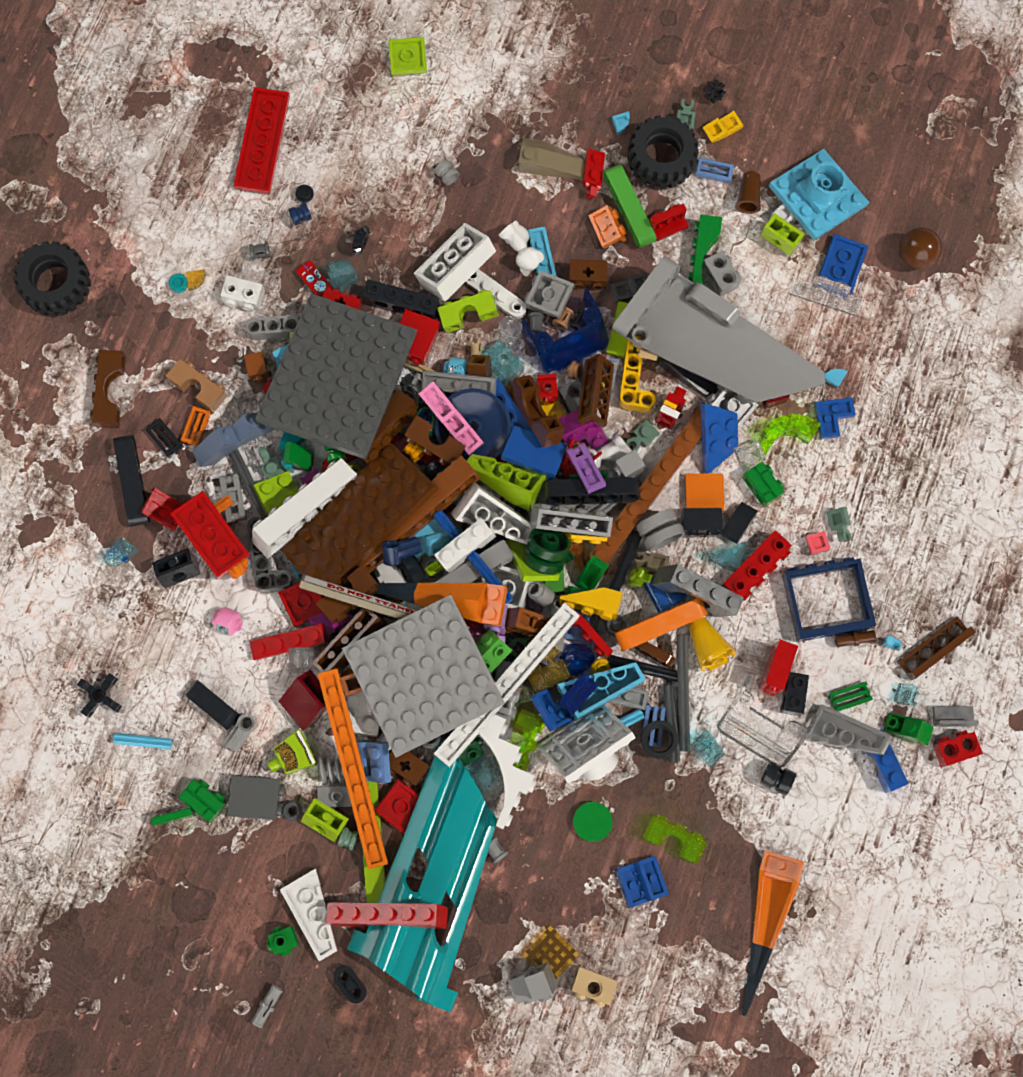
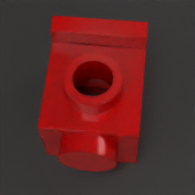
(547, 381)

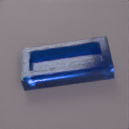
(578, 694)

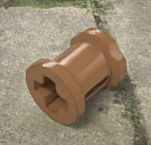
(562, 323)

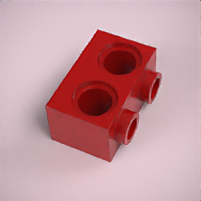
(958, 752)

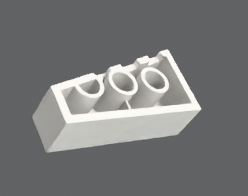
(497, 515)

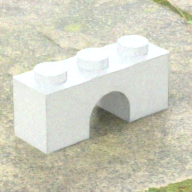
(458, 549)

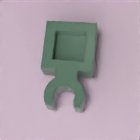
(686, 115)
(643, 435)

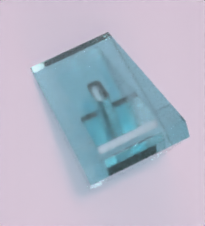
(729, 557)
(707, 748)

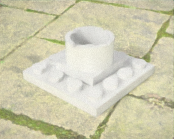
(587, 745)

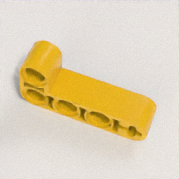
(632, 390)

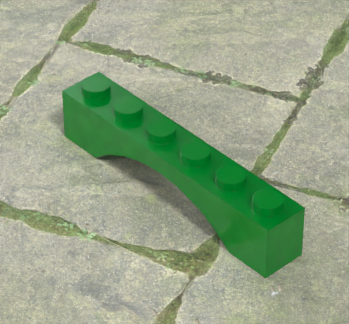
(708, 234)

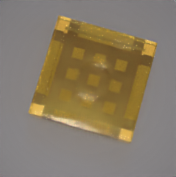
(553, 949)

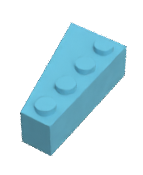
(611, 685)

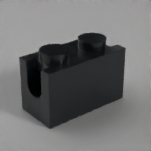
(702, 521)

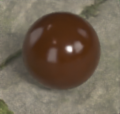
(920, 248)

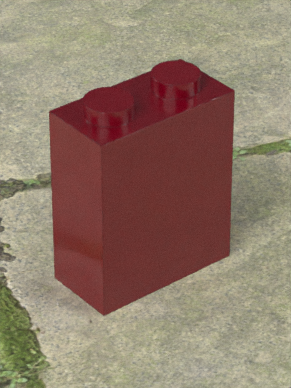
(304, 700)

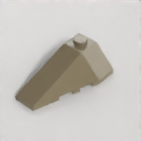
(548, 160)

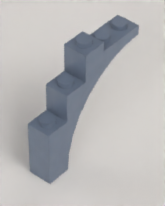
(227, 439)

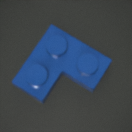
(828, 414)
(552, 714)

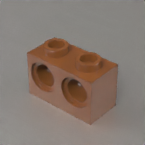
(525, 621)

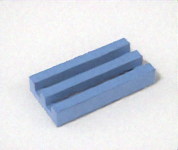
(714, 173)
(660, 730)

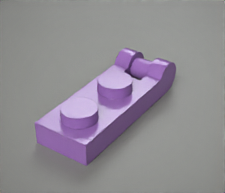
(586, 468)

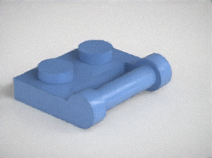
(378, 760)

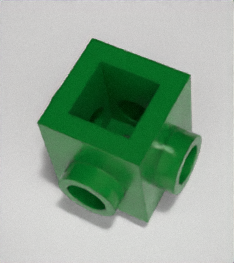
(290, 940)

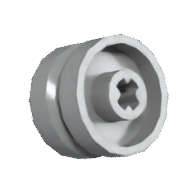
(660, 529)

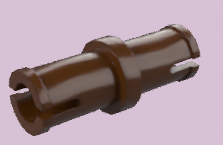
(855, 638)

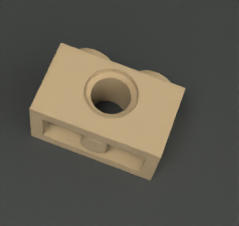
(606, 986)

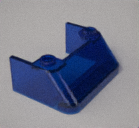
(573, 347)

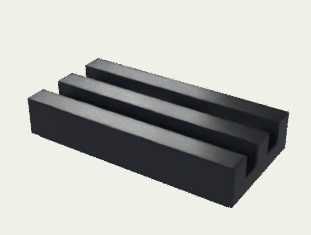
(173, 449)

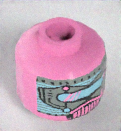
(227, 621)

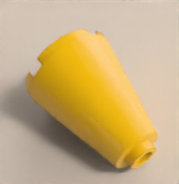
(709, 645)

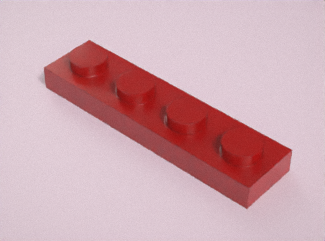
(281, 643)

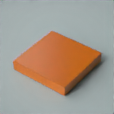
(704, 490)

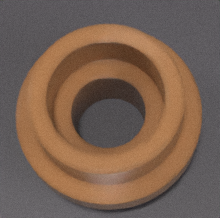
(574, 370)

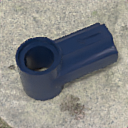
(396, 550)

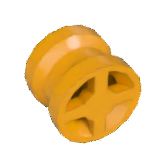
(414, 452)

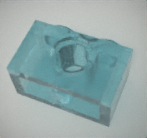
(507, 372)

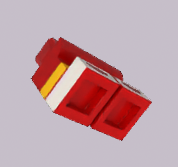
(671, 408)

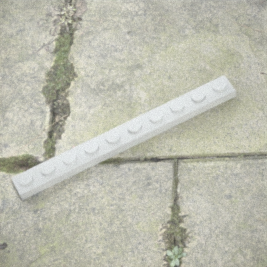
(510, 681)

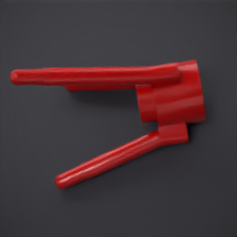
(567, 467)

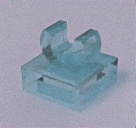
(906, 694)

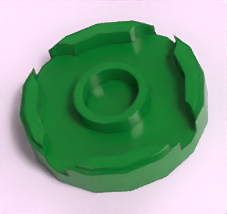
(592, 821)

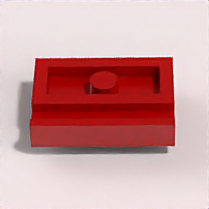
(158, 508)

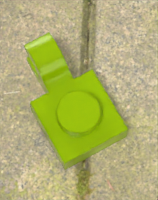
(638, 576)

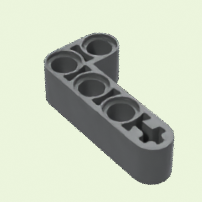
(266, 572)

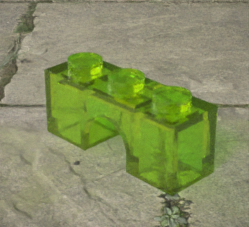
(529, 725)
(690, 844)

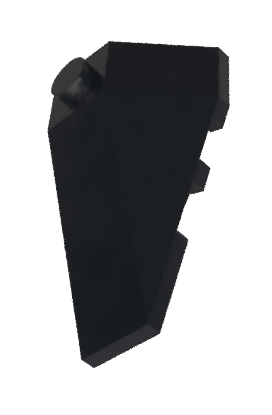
(697, 383)

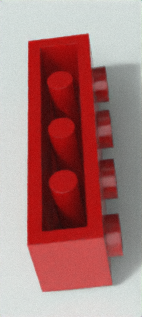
(758, 564)

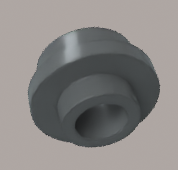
(285, 811)

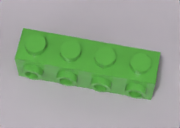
(492, 649)

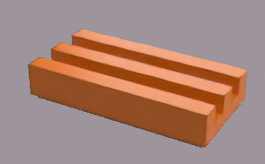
(203, 427)

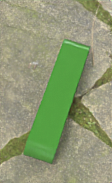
(629, 206)

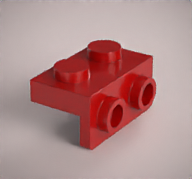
(669, 222)

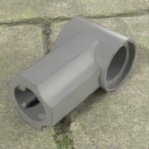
(239, 733)

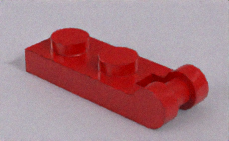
(592, 636)

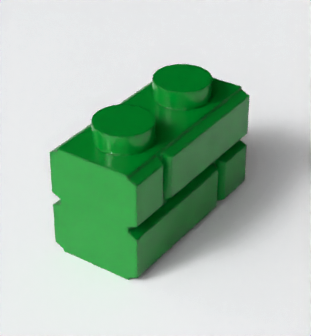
(763, 484)
(202, 800)

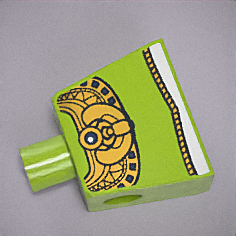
(293, 755)

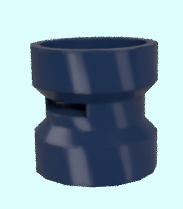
(300, 213)

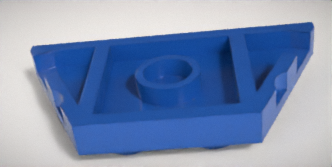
(719, 435)

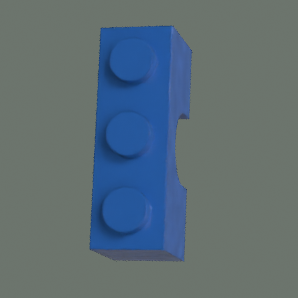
(890, 772)

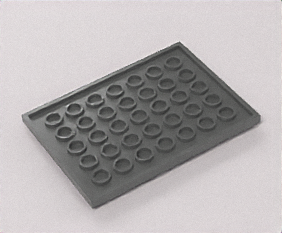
(337, 376)

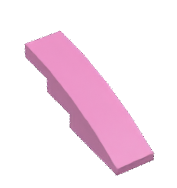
(451, 417)

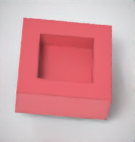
(817, 543)

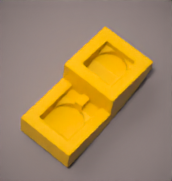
(723, 128)

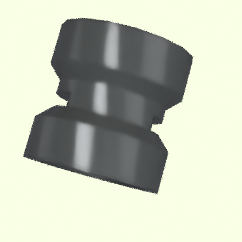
(617, 625)

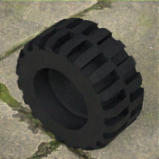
(662, 130)
(45, 257)

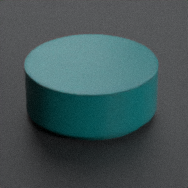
(178, 283)

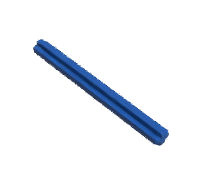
(473, 557)

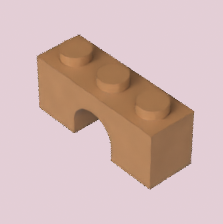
(184, 375)

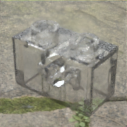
(301, 659)

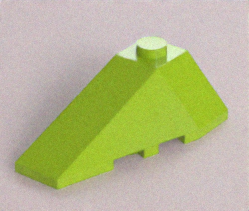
(510, 481)

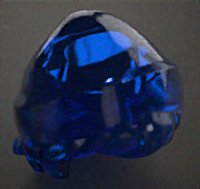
(577, 658)

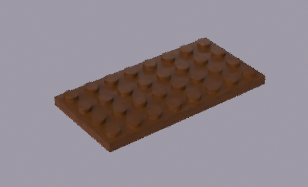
(359, 518)

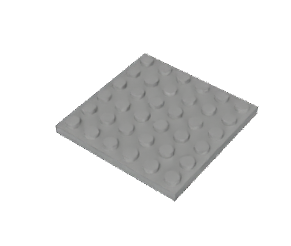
(423, 675)

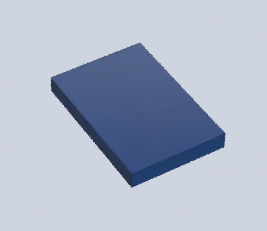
(843, 260)
(526, 451)

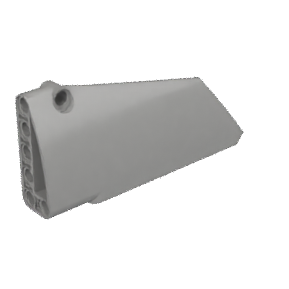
(711, 338)

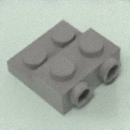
(548, 294)
(732, 401)

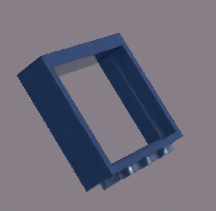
(828, 567)

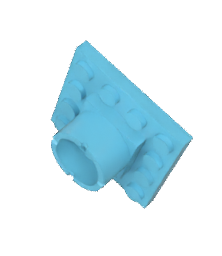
(818, 194)

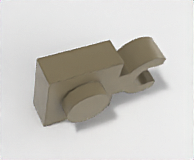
(651, 562)

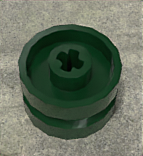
(546, 551)

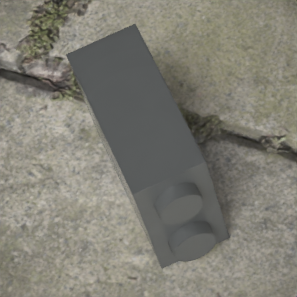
(255, 798)

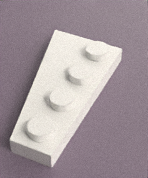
(309, 908)

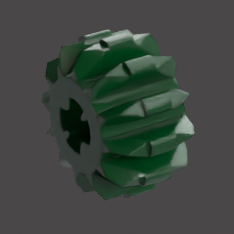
(516, 641)

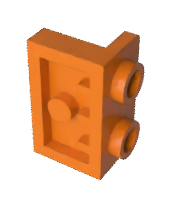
(607, 226)

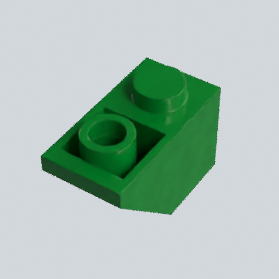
(908, 728)

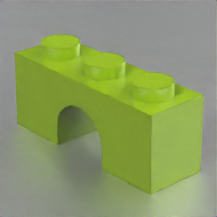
(453, 313)

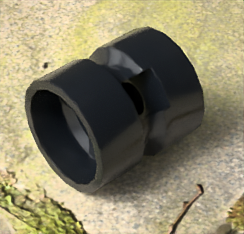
(777, 777)

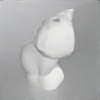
(528, 257)
(611, 451)

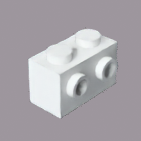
(242, 293)

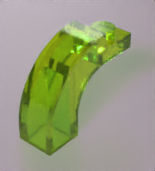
(789, 425)

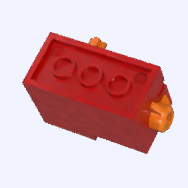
(212, 535)

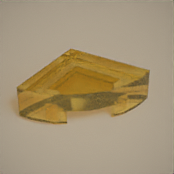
(195, 279)

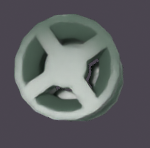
(348, 838)

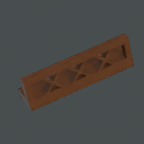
(592, 387)
(942, 652)

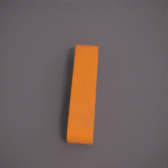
(660, 623)

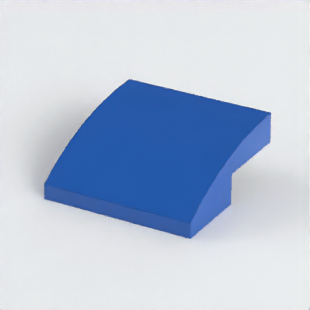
(641, 882)

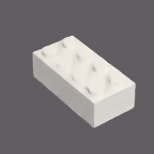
(455, 262)

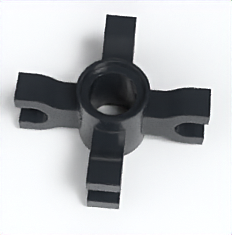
(92, 705)

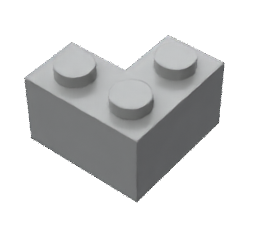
(533, 984)

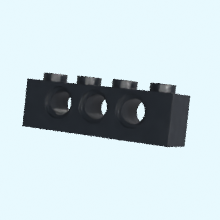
(399, 299)

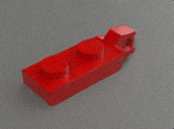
(593, 172)

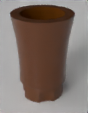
(749, 193)

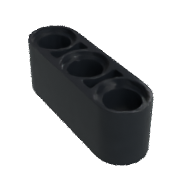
(212, 704)

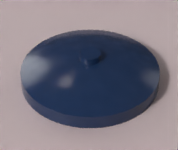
(486, 417)

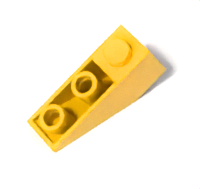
(598, 601)

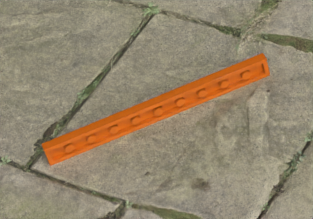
(352, 768)

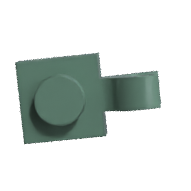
(271, 465)
(839, 521)

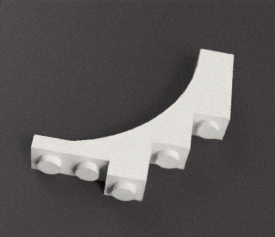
(507, 754)

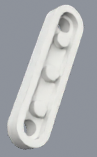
(504, 299)

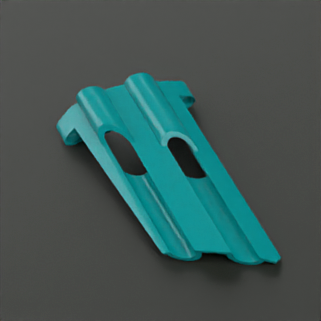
(454, 834)

